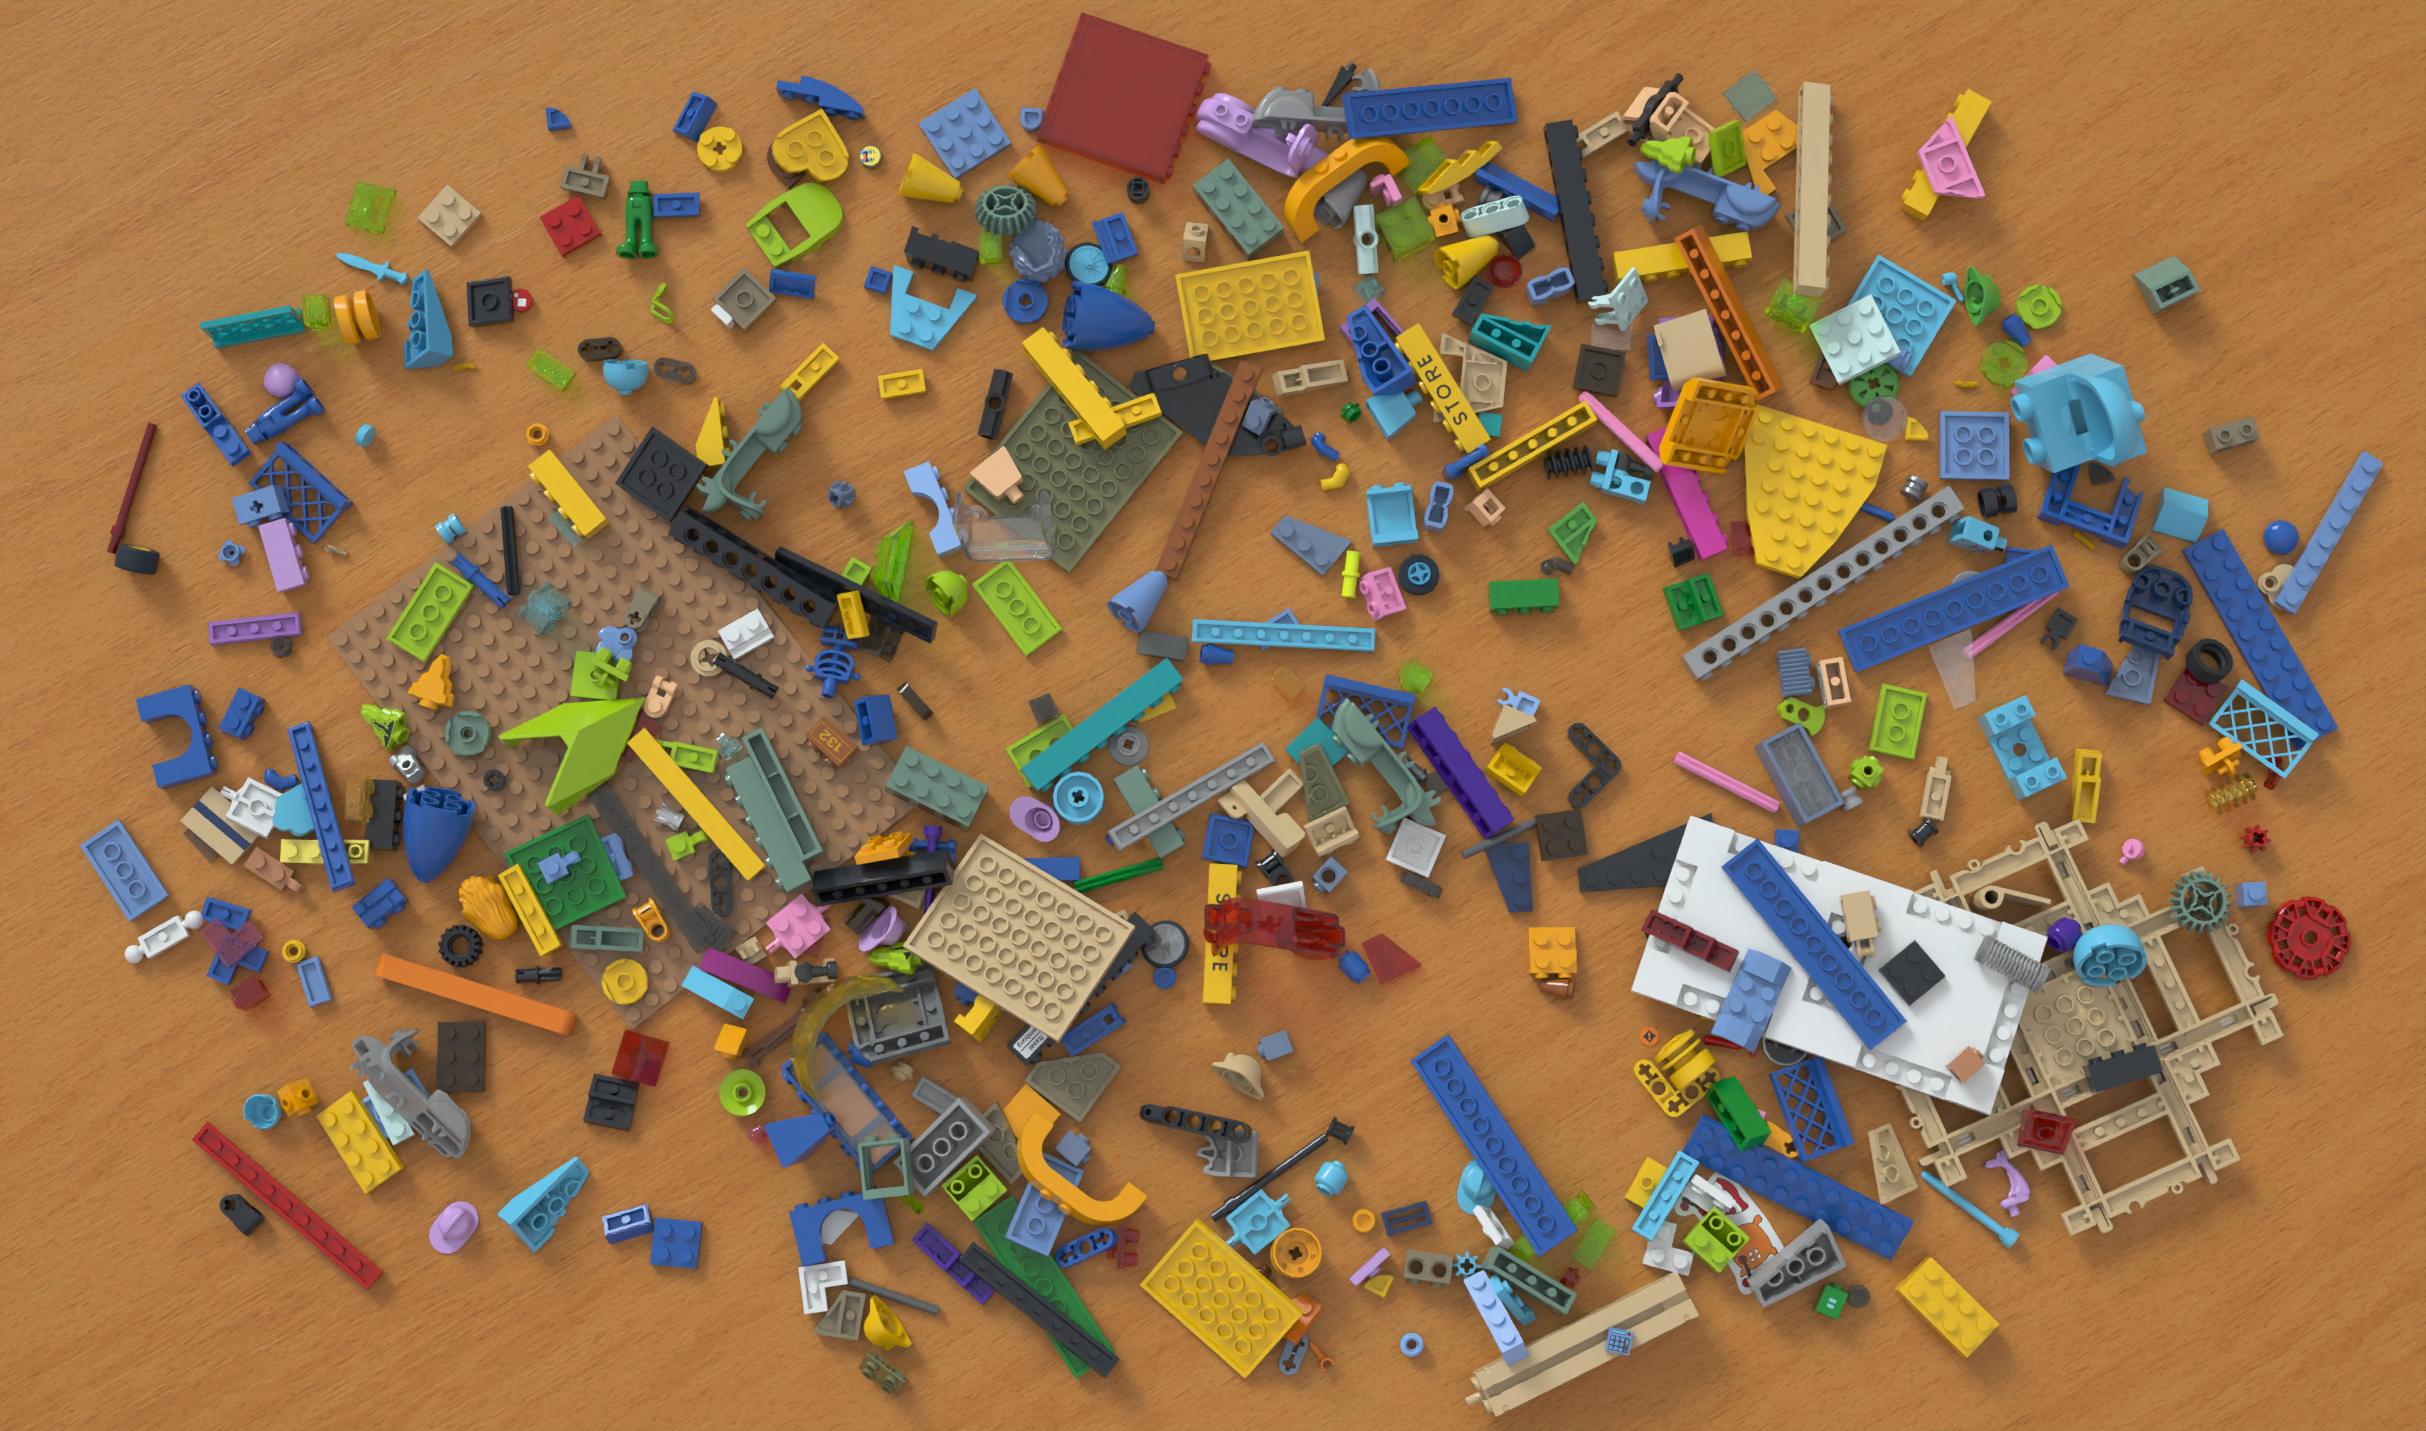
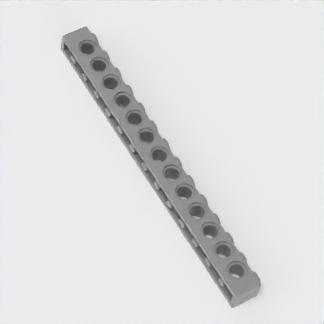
(1943, 500)

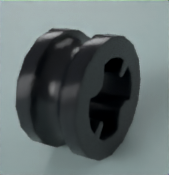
(490, 774)

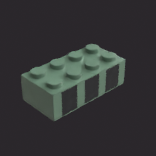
(1238, 209)
(936, 788)

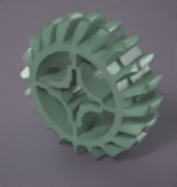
(1005, 207)
(2206, 910)

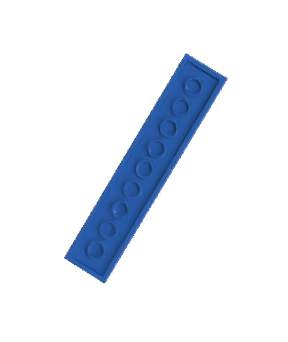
(1953, 608)
(2257, 633)
(1813, 944)
(1494, 1145)
(1799, 1188)

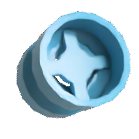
(445, 530)

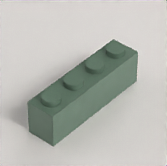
(1140, 796)
(1528, 1280)

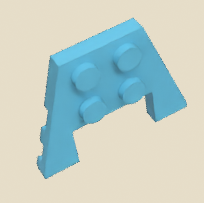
(919, 320)

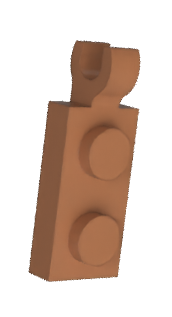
(273, 870)

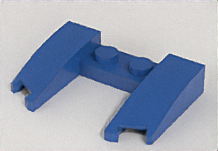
(2112, 528)

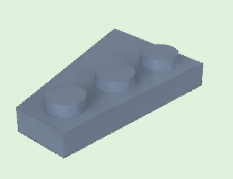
(1310, 544)
(2135, 677)

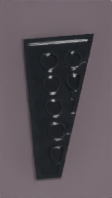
(1637, 866)

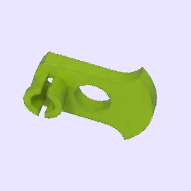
(1815, 718)

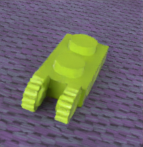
(692, 756)

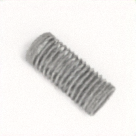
(2037, 980)

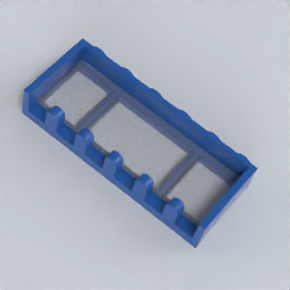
(852, 1101)

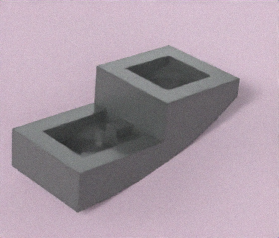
(1162, 645)

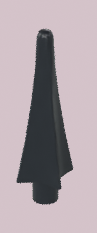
(1343, 78)

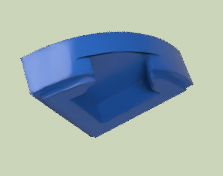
(557, 120)

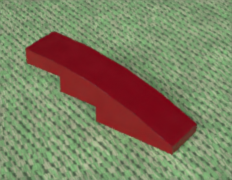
(1690, 940)

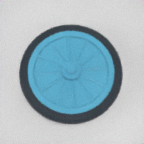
(1087, 264)

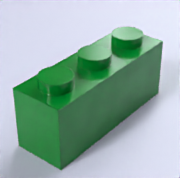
(1523, 596)
(1738, 1113)

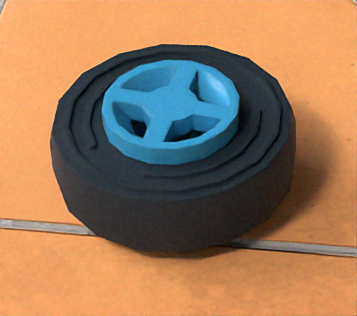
(1415, 567)

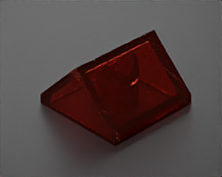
(640, 1058)
(2045, 1131)

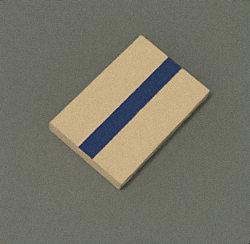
(209, 823)

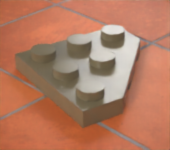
(1074, 1081)

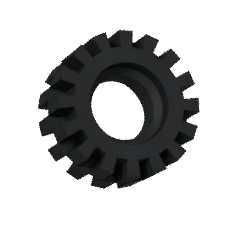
(474, 946)

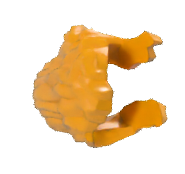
(488, 907)

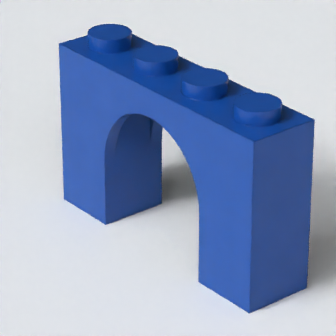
(198, 759)
(809, 1221)

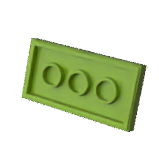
(1017, 607)
(430, 612)

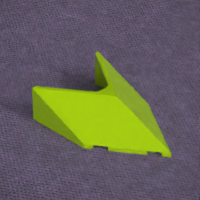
(595, 740)

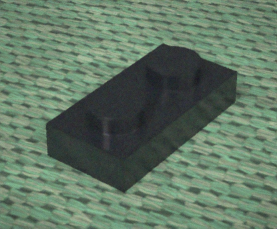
(1473, 301)

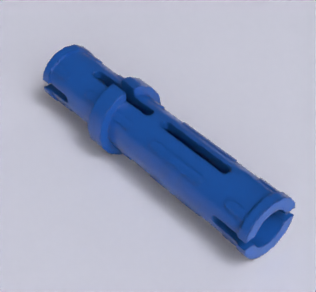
(473, 574)

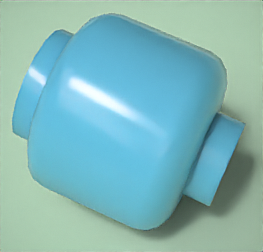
(1331, 1178)

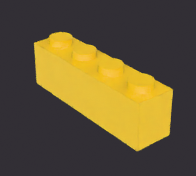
(568, 494)

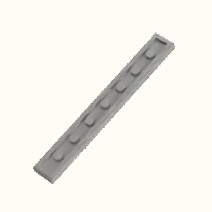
(1191, 796)

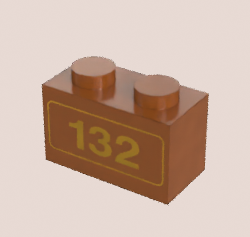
(831, 742)

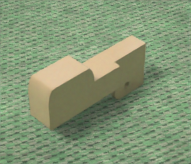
(1278, 830)

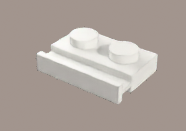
(746, 634)

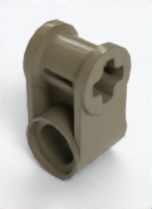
(2142, 552)
(643, 606)

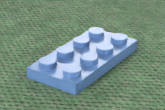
(125, 870)
(1038, 1219)

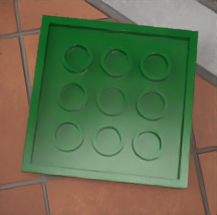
(591, 881)

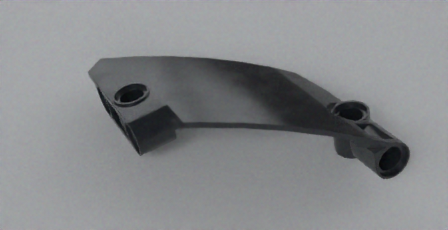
(1197, 401)

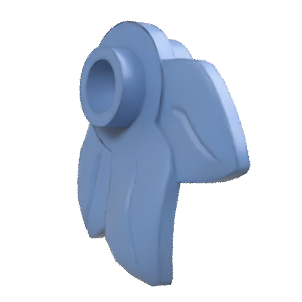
(612, 640)

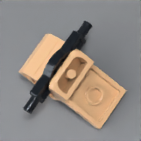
(1663, 115)

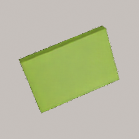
(1897, 722)
(1037, 742)

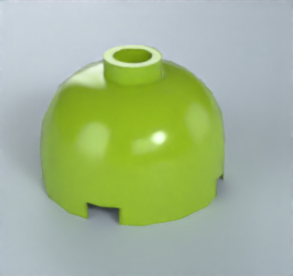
(948, 591)

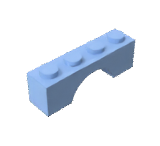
(924, 483)
(1496, 1318)

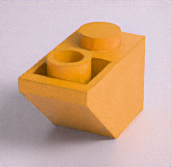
(731, 1041)

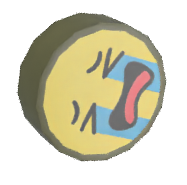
(870, 156)

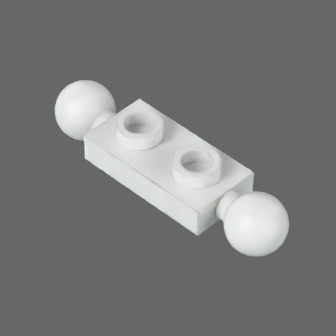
(164, 937)

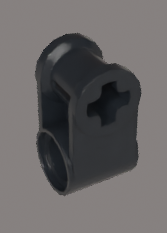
(1275, 869)
(244, 1216)

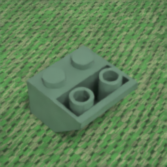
(2166, 284)

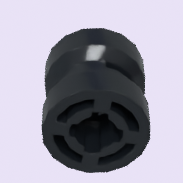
(1136, 194)

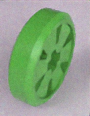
(1886, 379)

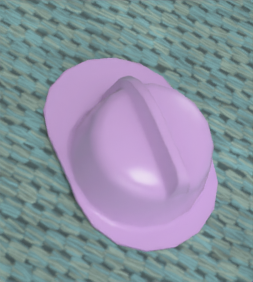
(1035, 818)
(884, 930)
(453, 1227)

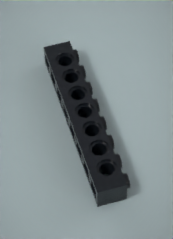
(767, 566)

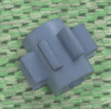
(841, 494)

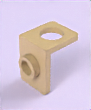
(1194, 236)

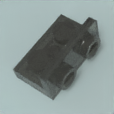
(882, 639)

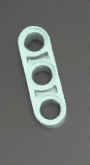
(1494, 216)

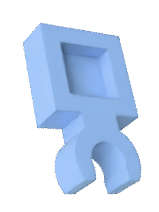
(1523, 701)

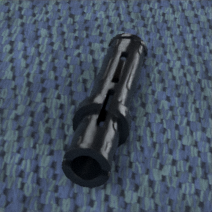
(754, 680)

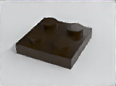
(1599, 370)
(1561, 834)

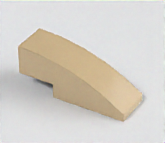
(1309, 378)

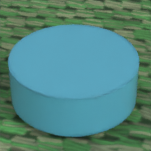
(365, 435)

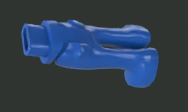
(274, 420)

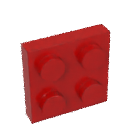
(570, 226)

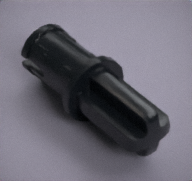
(538, 975)

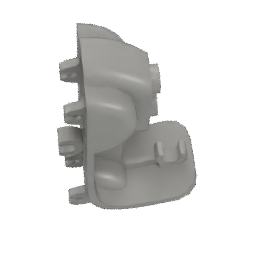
(1296, 108)
(433, 1117)

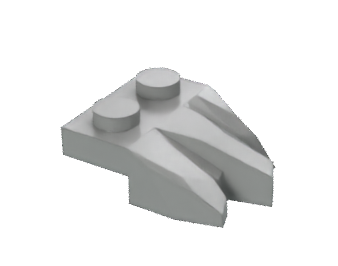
(1230, 1157)

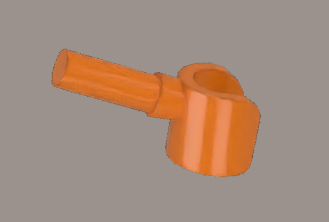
(1320, 1355)

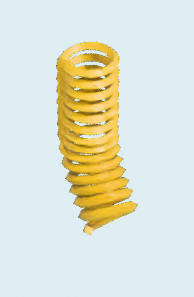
(470, 366)
(1960, 383)

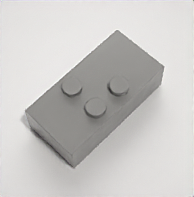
(947, 1145)

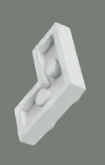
(1664, 1256)
(815, 1280)

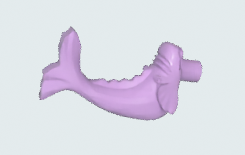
(2019, 1188)

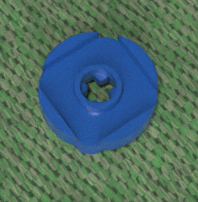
(1033, 311)

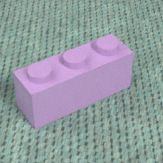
(284, 555)

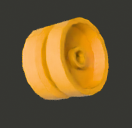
(357, 317)

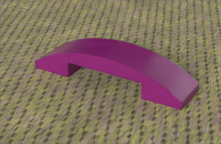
(744, 974)

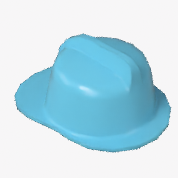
(1474, 1189)

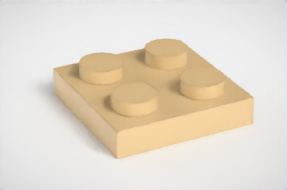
(449, 216)

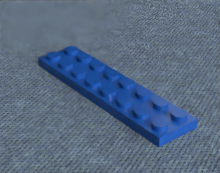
(1429, 108)

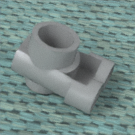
(408, 764)

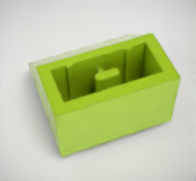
(975, 1188)
(1715, 1240)

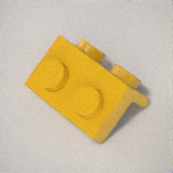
(1513, 769)

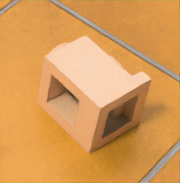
(1486, 508)

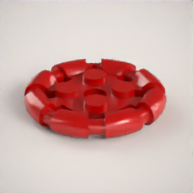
(2295, 938)

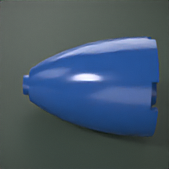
(1102, 319)
(435, 829)

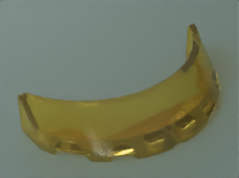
(817, 1014)

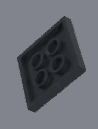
(661, 474)

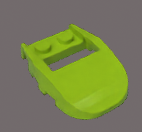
(816, 211)

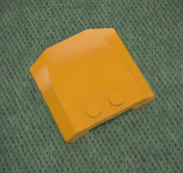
(1708, 425)

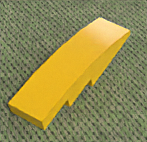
(1453, 170)

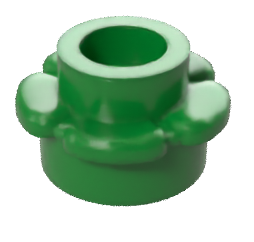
(1351, 412)

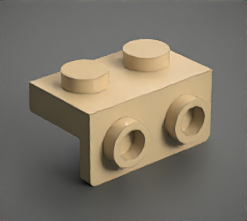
(1331, 831)

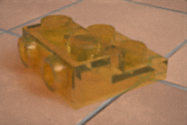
(358, 804)

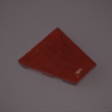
(1388, 958)

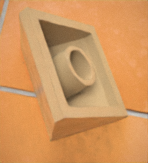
(1510, 723)

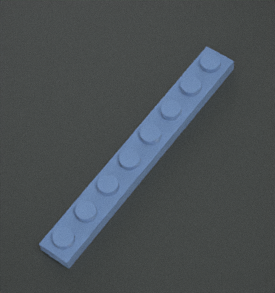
(2328, 533)

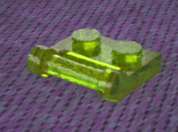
(363, 206)

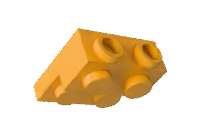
(1552, 951)

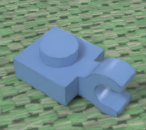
(556, 867)

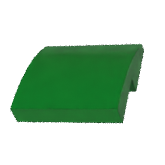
(1693, 602)

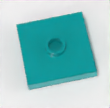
(1315, 733)

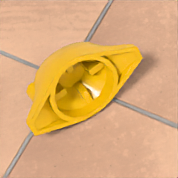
(884, 1327)

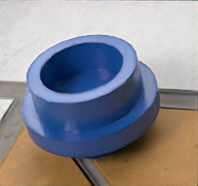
(1164, 977)

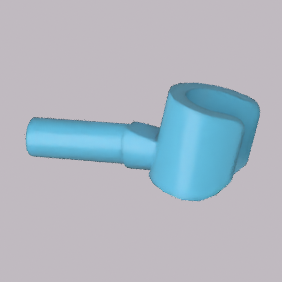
(1951, 279)

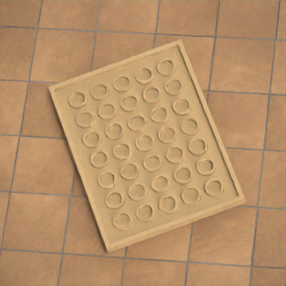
(1019, 938)

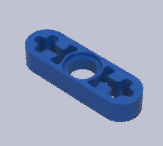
(1076, 1246)

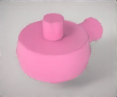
(2133, 850)

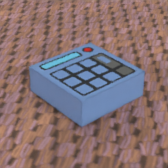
(1619, 1341)

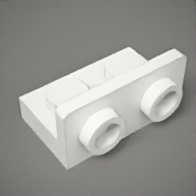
(1706, 1195)

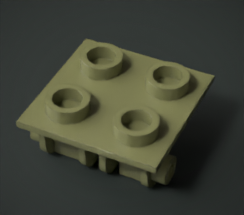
(874, 1369)

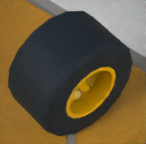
(137, 559)

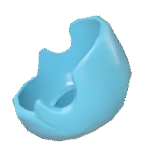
(262, 1111)

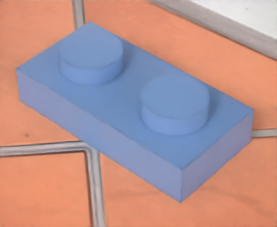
(614, 849)

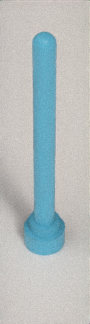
(2006, 1235)

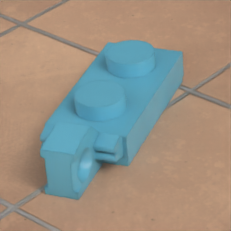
(1513, 1302)

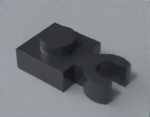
(2059, 626)

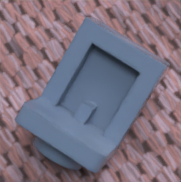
(1259, 415)

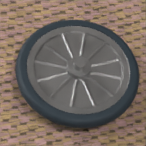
(1168, 946)

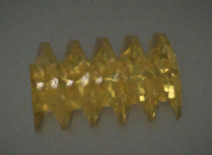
(2230, 793)

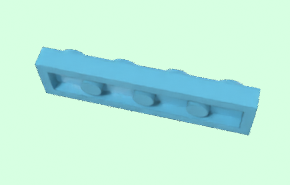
(1665, 1196)

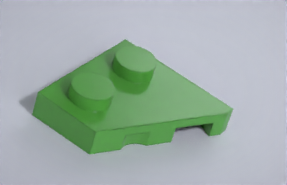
(1573, 531)

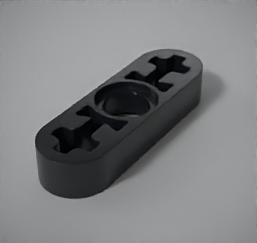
(727, 899)

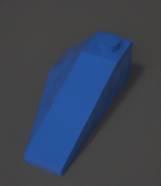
(1379, 360)

